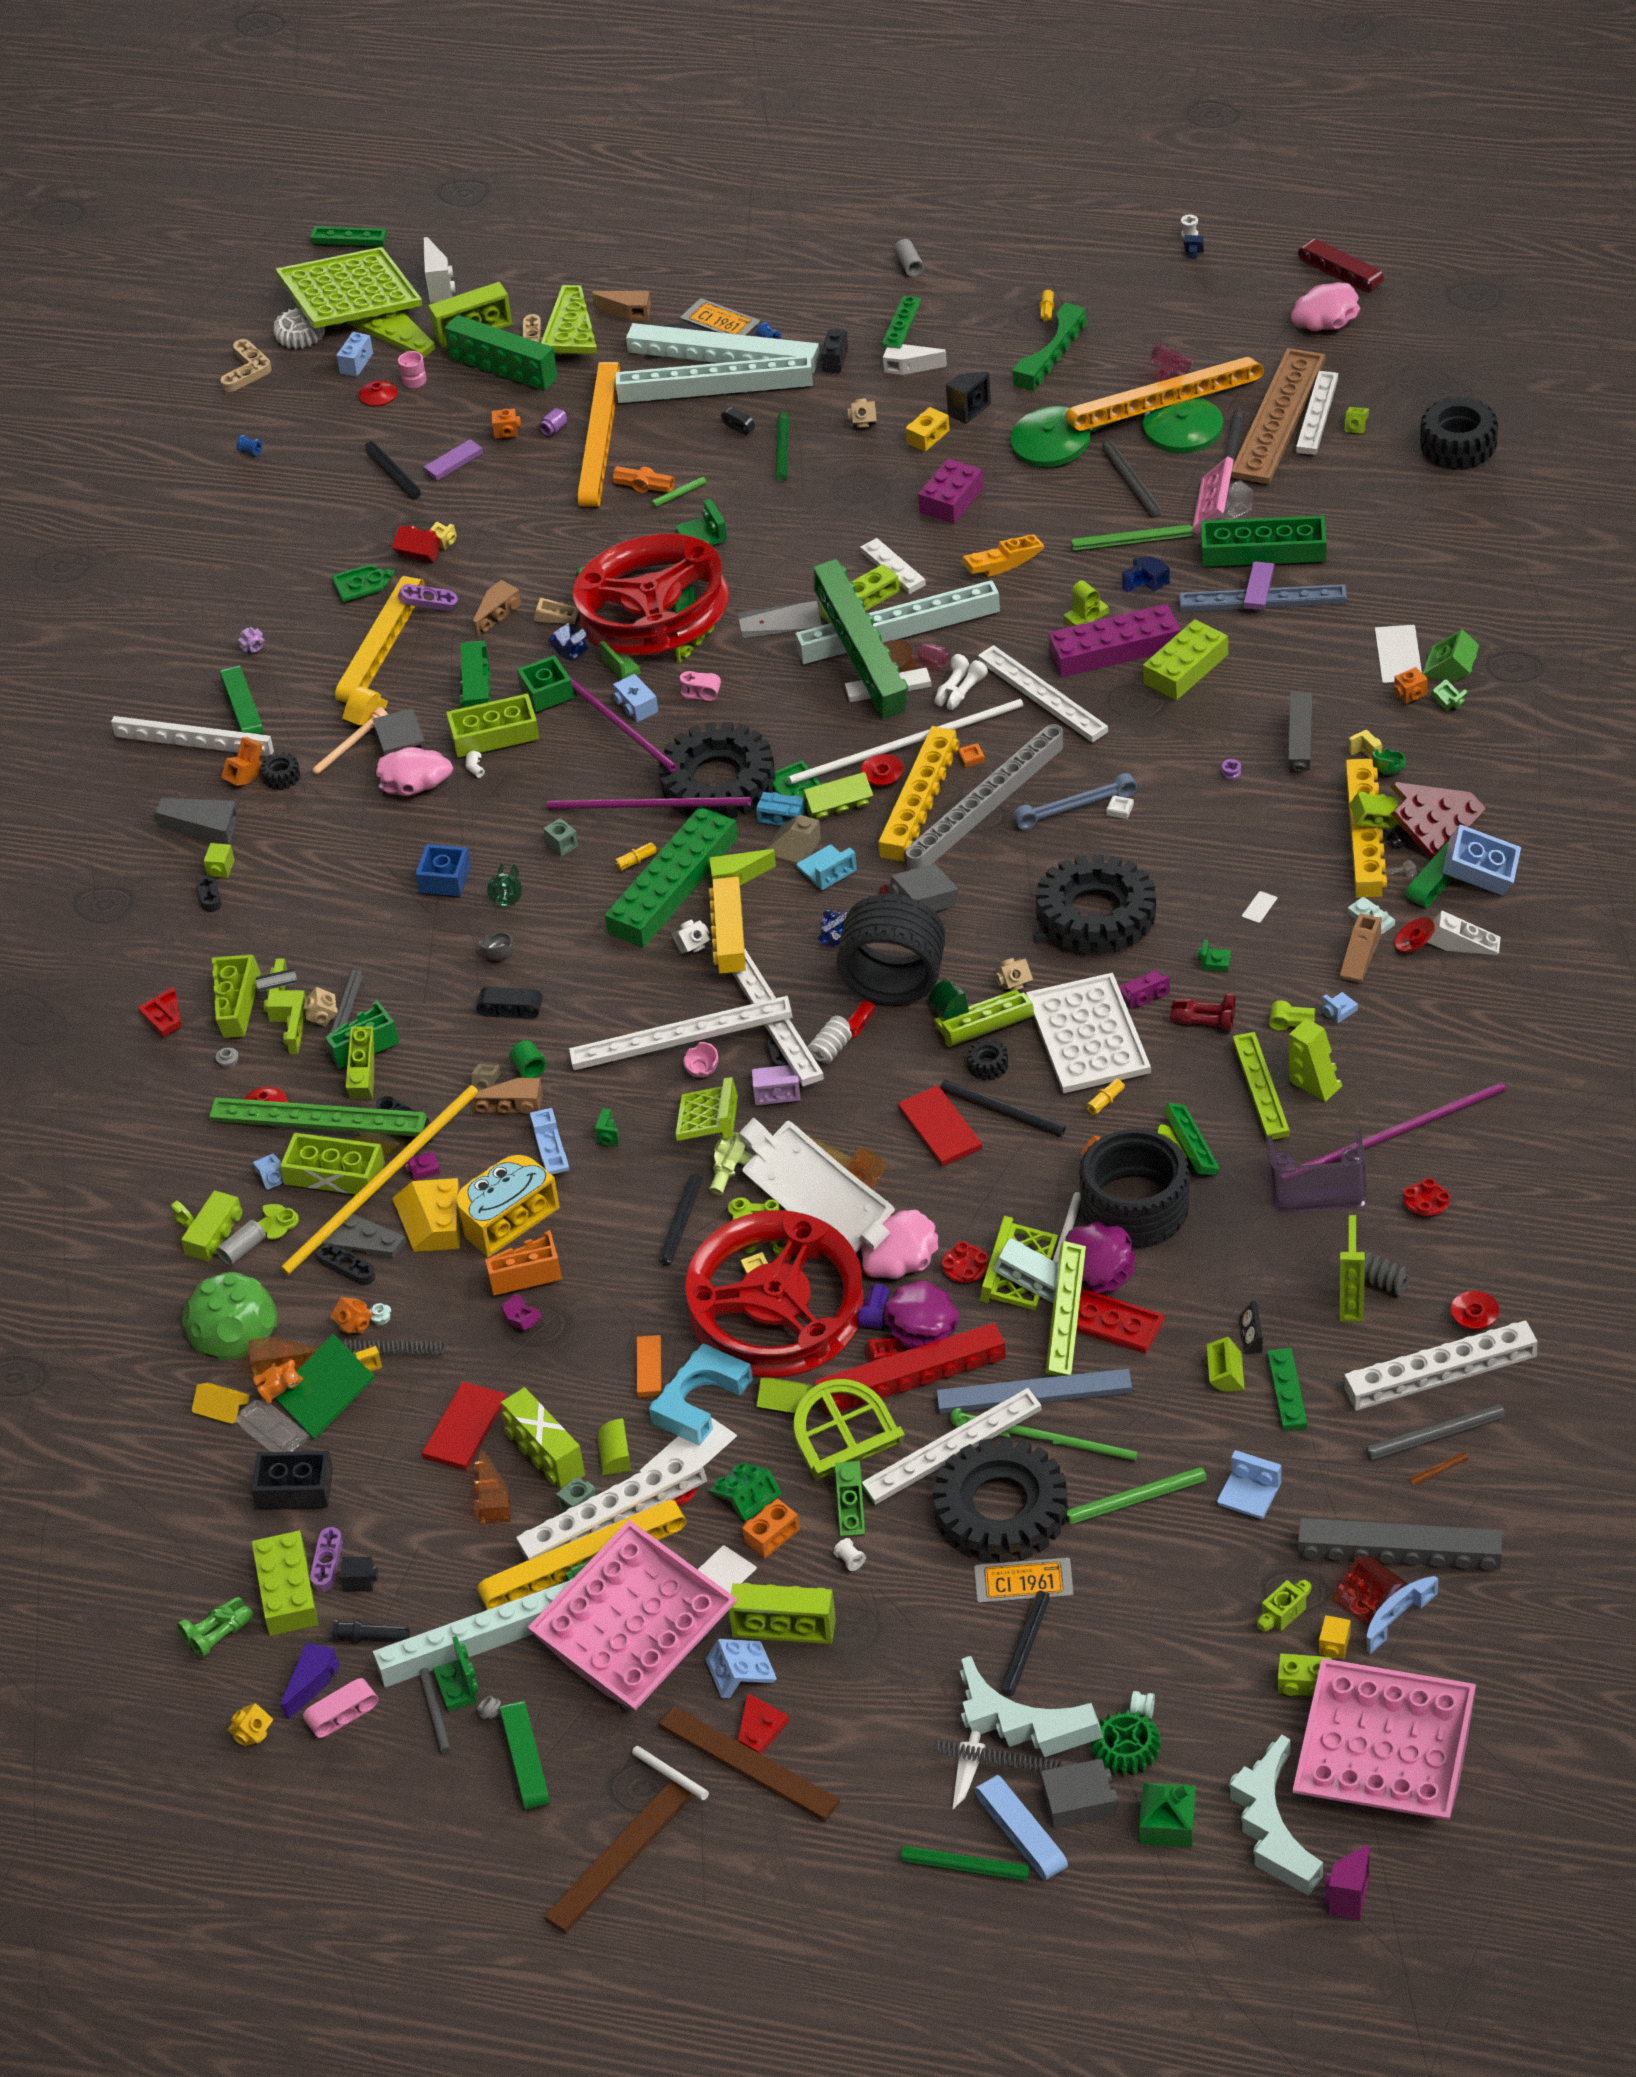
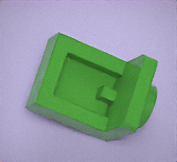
(1448, 696)

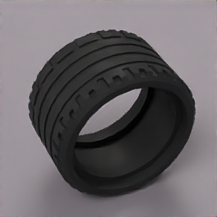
(898, 922)
(1136, 1154)

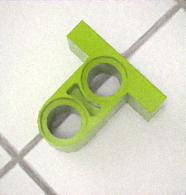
(1085, 605)

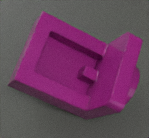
(519, 1314)

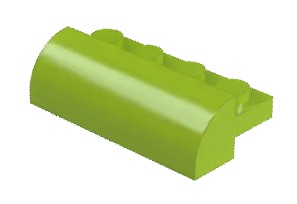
(986, 1017)

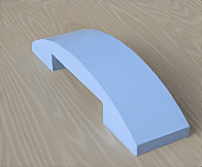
(549, 1141)
(1418, 1592)

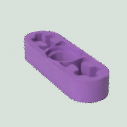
(415, 590)
(329, 1568)

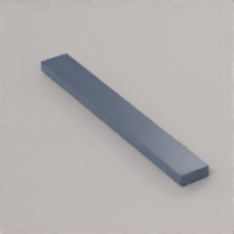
(1276, 598)
(1043, 1389)

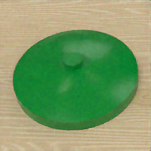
(1184, 426)
(1047, 439)

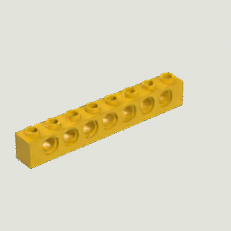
(918, 793)
(1364, 839)

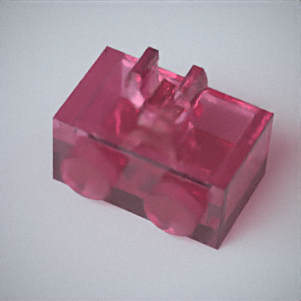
(1170, 362)

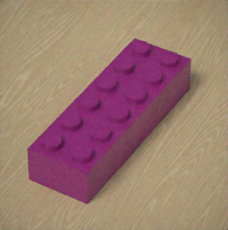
(1112, 640)

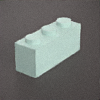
(1028, 1269)

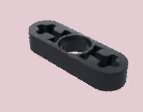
(340, 1256)

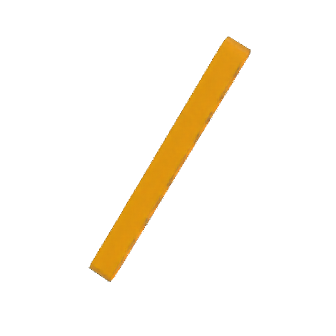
(1163, 393)
(598, 435)

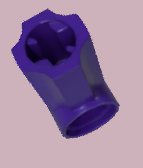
(873, 1312)

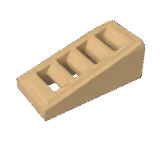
(550, 612)

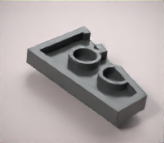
(366, 1236)

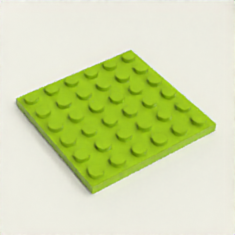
(348, 287)

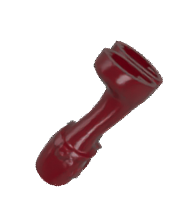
(1222, 1014)

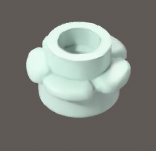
(381, 1314)

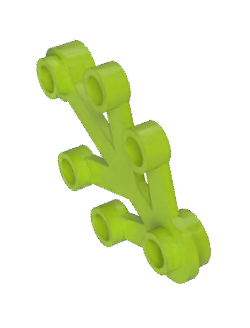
(741, 1207)

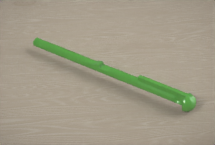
(958, 1419)

